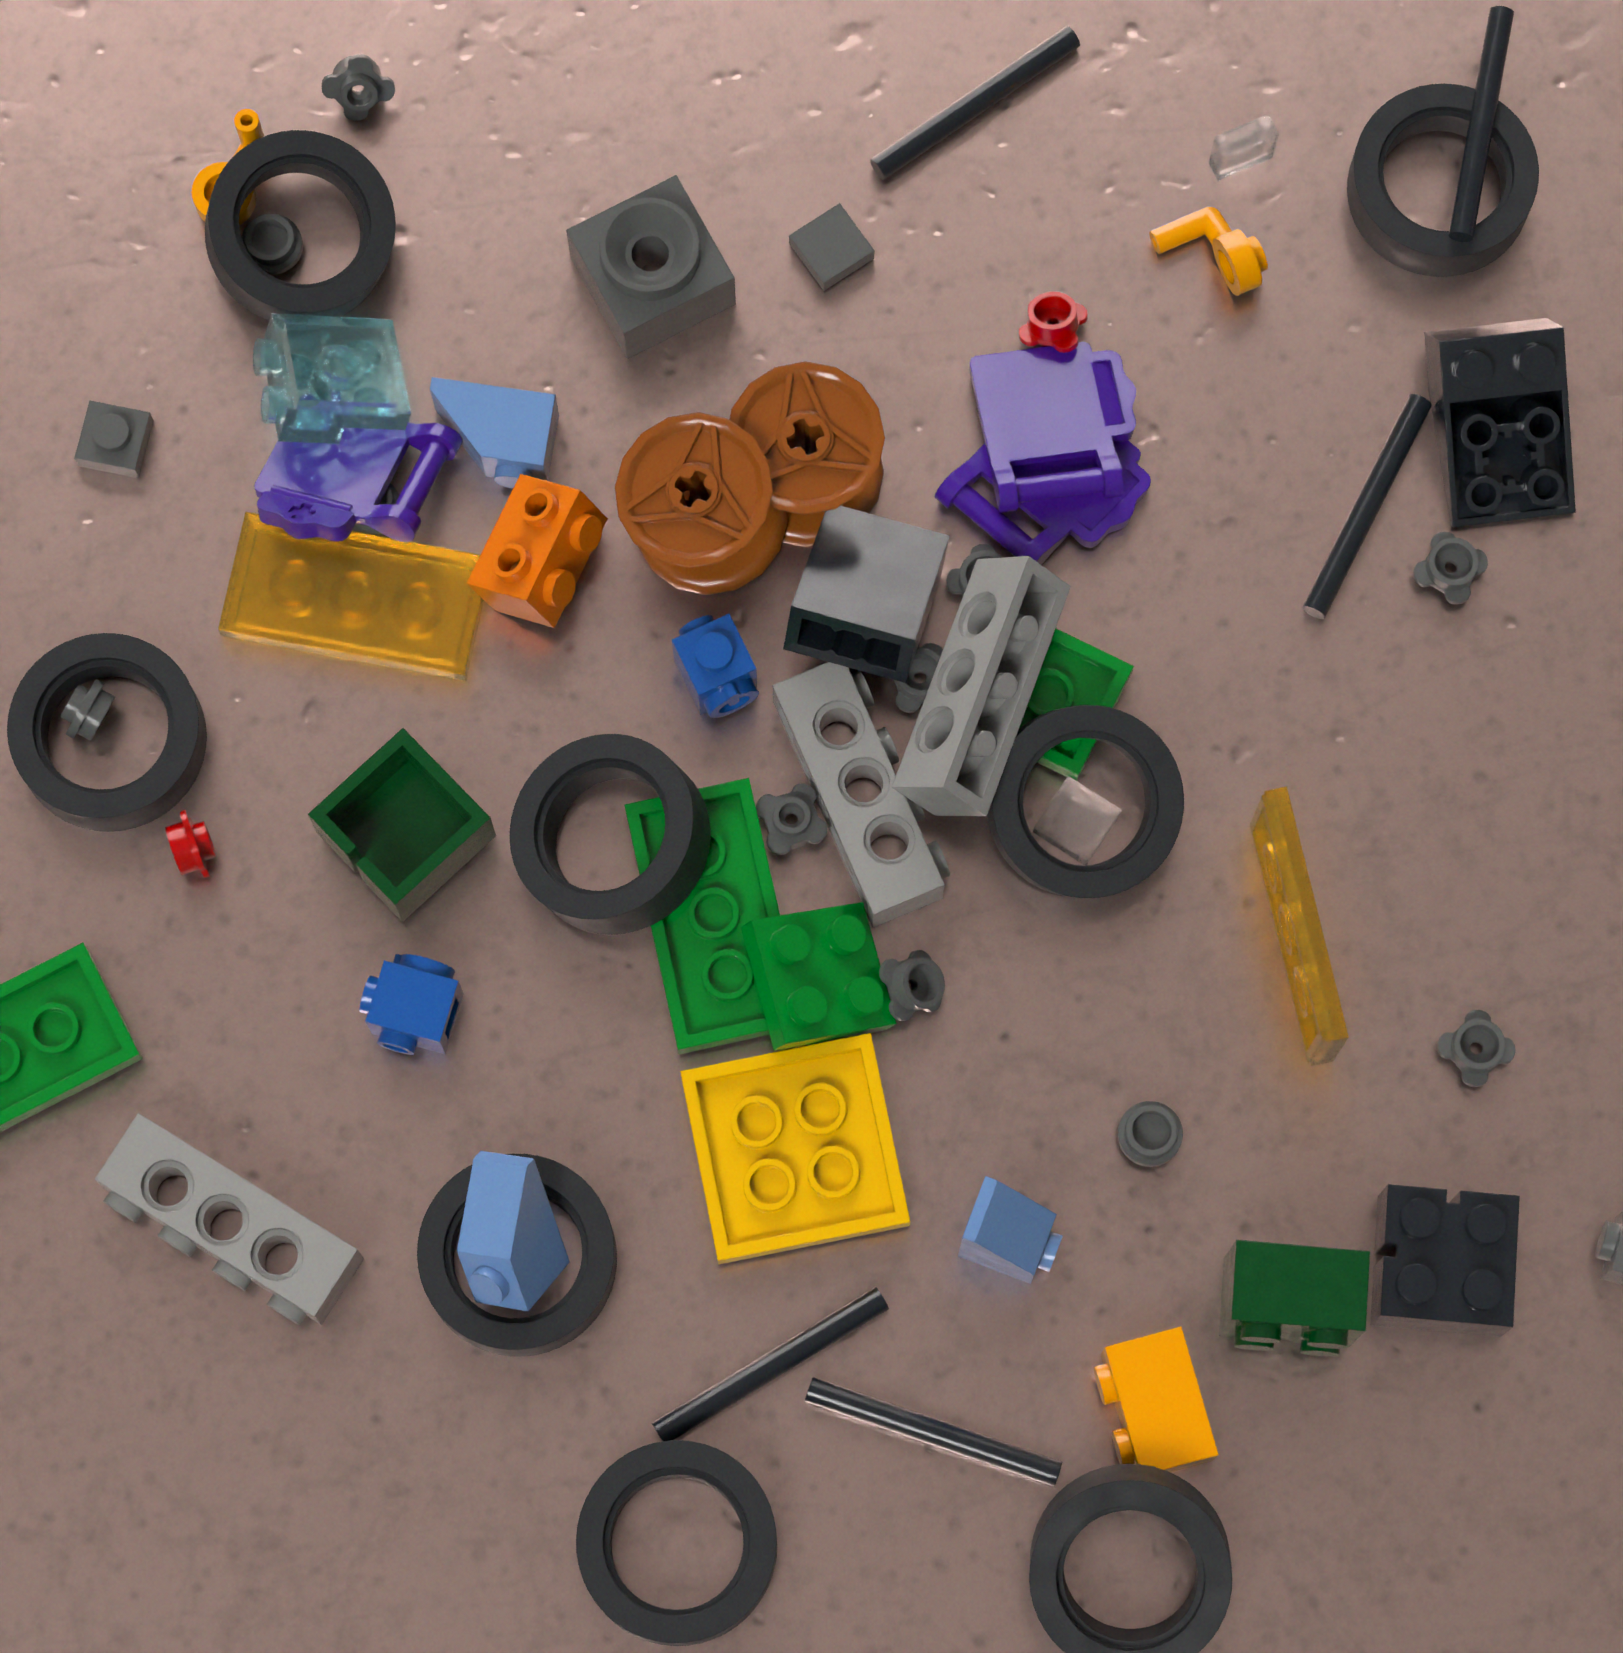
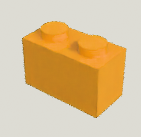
(1156, 1402)

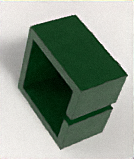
(402, 824)
(1294, 1295)

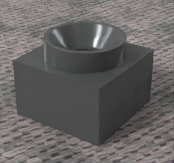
(644, 230)

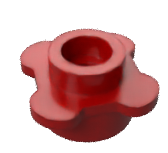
(1053, 322)
(190, 845)

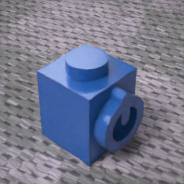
(715, 665)
(412, 1004)

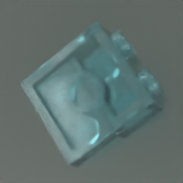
(330, 377)

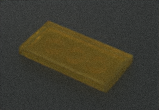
(354, 599)
(1298, 927)

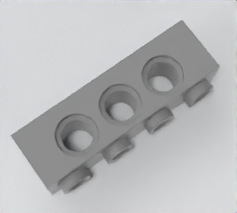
(981, 686)
(883, 885)
(152, 1154)

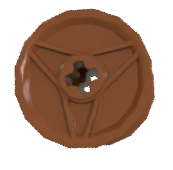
(819, 442)
(700, 503)

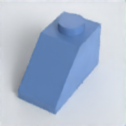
(500, 427)
(509, 1233)
(1009, 1233)

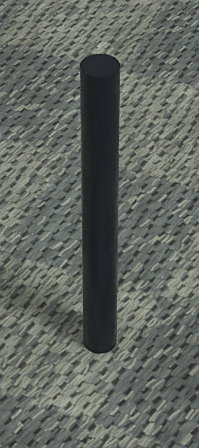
(975, 102)
(1481, 124)
(1367, 506)
(770, 1365)
(933, 1431)

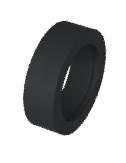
(308, 154)
(1425, 249)
(83, 661)
(556, 786)
(1161, 814)
(528, 1334)
(619, 1485)
(1135, 1489)

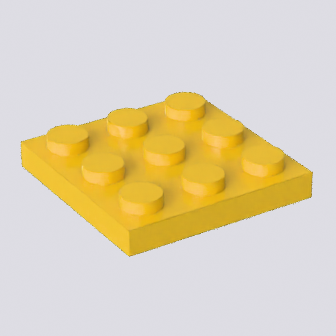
(795, 1148)

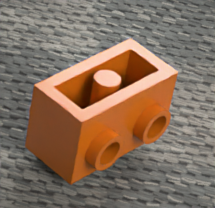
(537, 550)

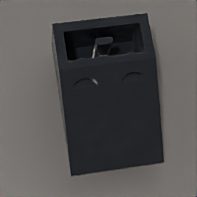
(1502, 420)

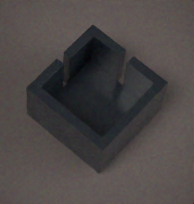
(1450, 1260)

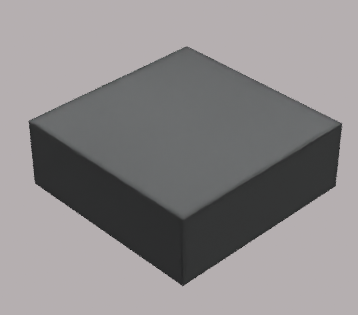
(831, 246)

